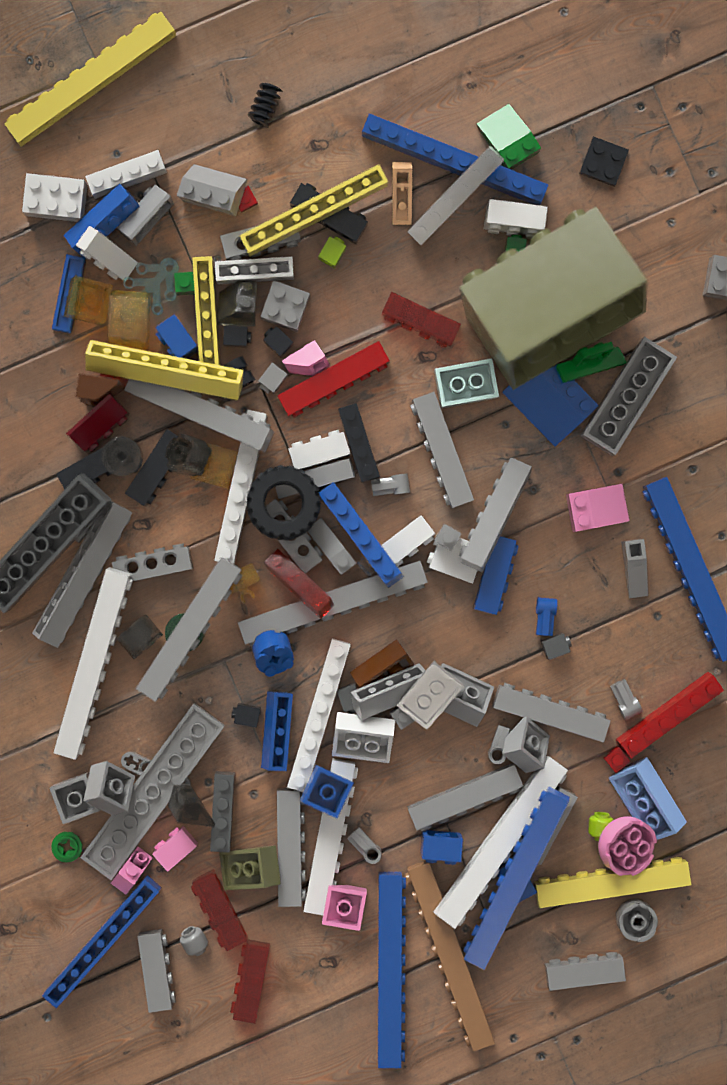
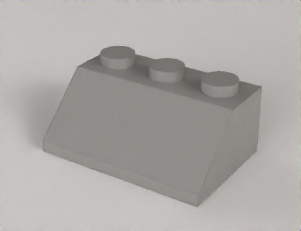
(212, 189)
(146, 216)
(472, 700)

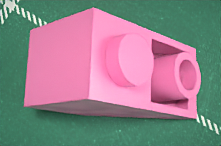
(307, 360)
(131, 870)

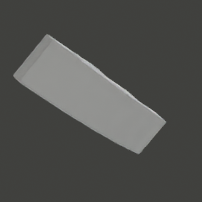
(322, 476)

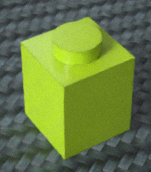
(332, 251)

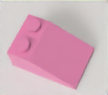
(597, 507)

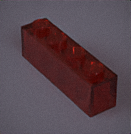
(421, 319)
(299, 583)
(220, 910)
(251, 981)

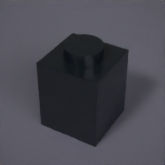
(236, 336)
(278, 341)
(246, 715)

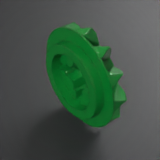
(58, 849)

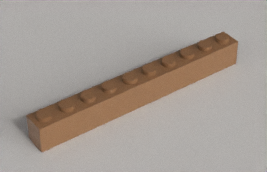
(451, 958)

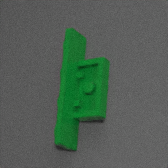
(591, 361)

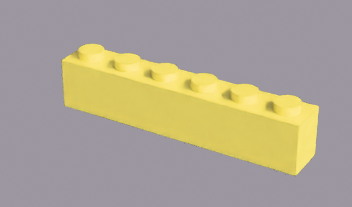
(206, 310)

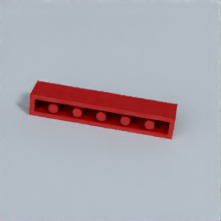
(333, 379)
(670, 714)

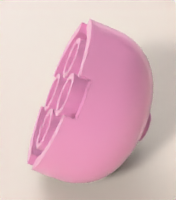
(627, 845)

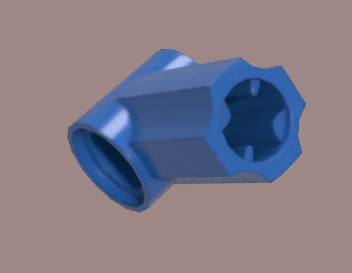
(546, 610)

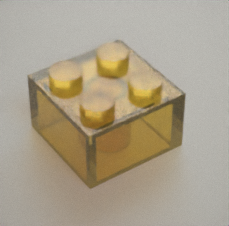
(87, 300)
(219, 467)

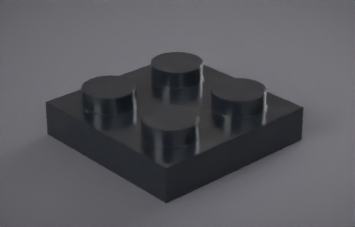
(604, 161)

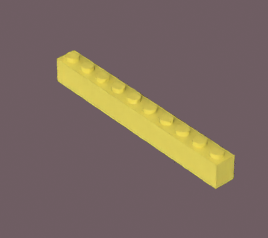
(90, 79)

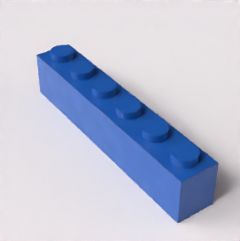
(361, 535)

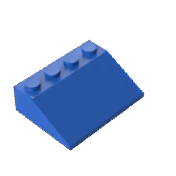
(552, 404)

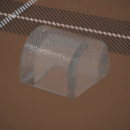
(365, 566)

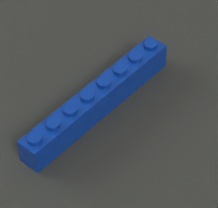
(101, 941)

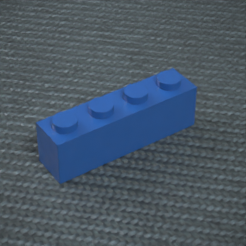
(104, 216)
(494, 577)
(276, 731)

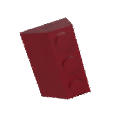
(98, 424)

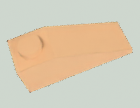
(402, 193)

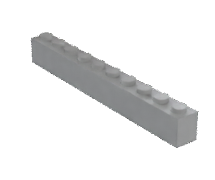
(344, 598)

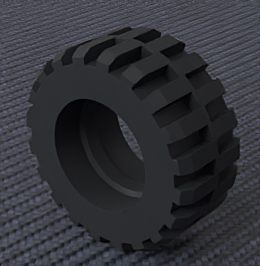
(283, 476)

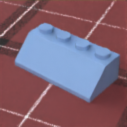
(648, 798)

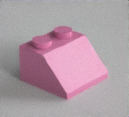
(344, 906)

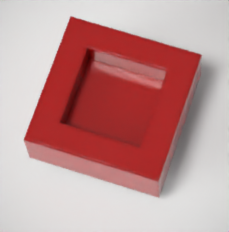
(248, 200)
(616, 759)

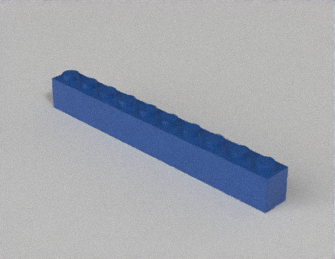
(451, 158)
(689, 563)
(516, 877)
(390, 969)

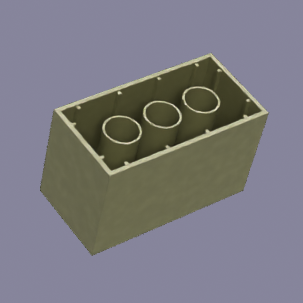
(554, 296)

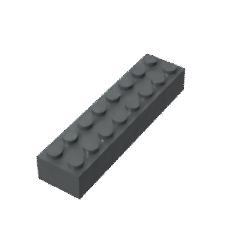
(49, 538)

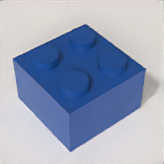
(177, 338)
(326, 791)
(441, 846)

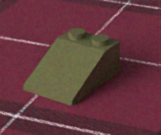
(250, 868)

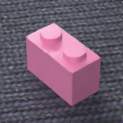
(175, 848)

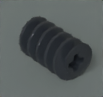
(263, 104)

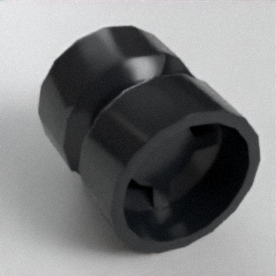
(240, 363)

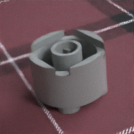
(647, 919)

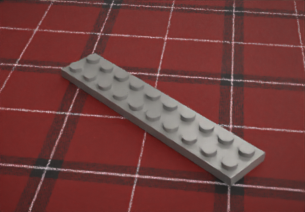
(153, 791)

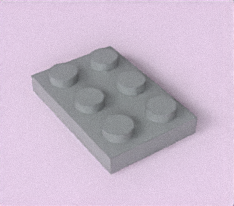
(430, 695)

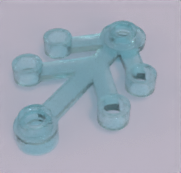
(153, 284)

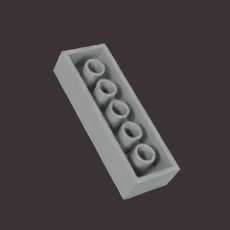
(628, 396)

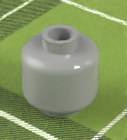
(193, 941)

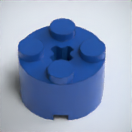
(272, 652)

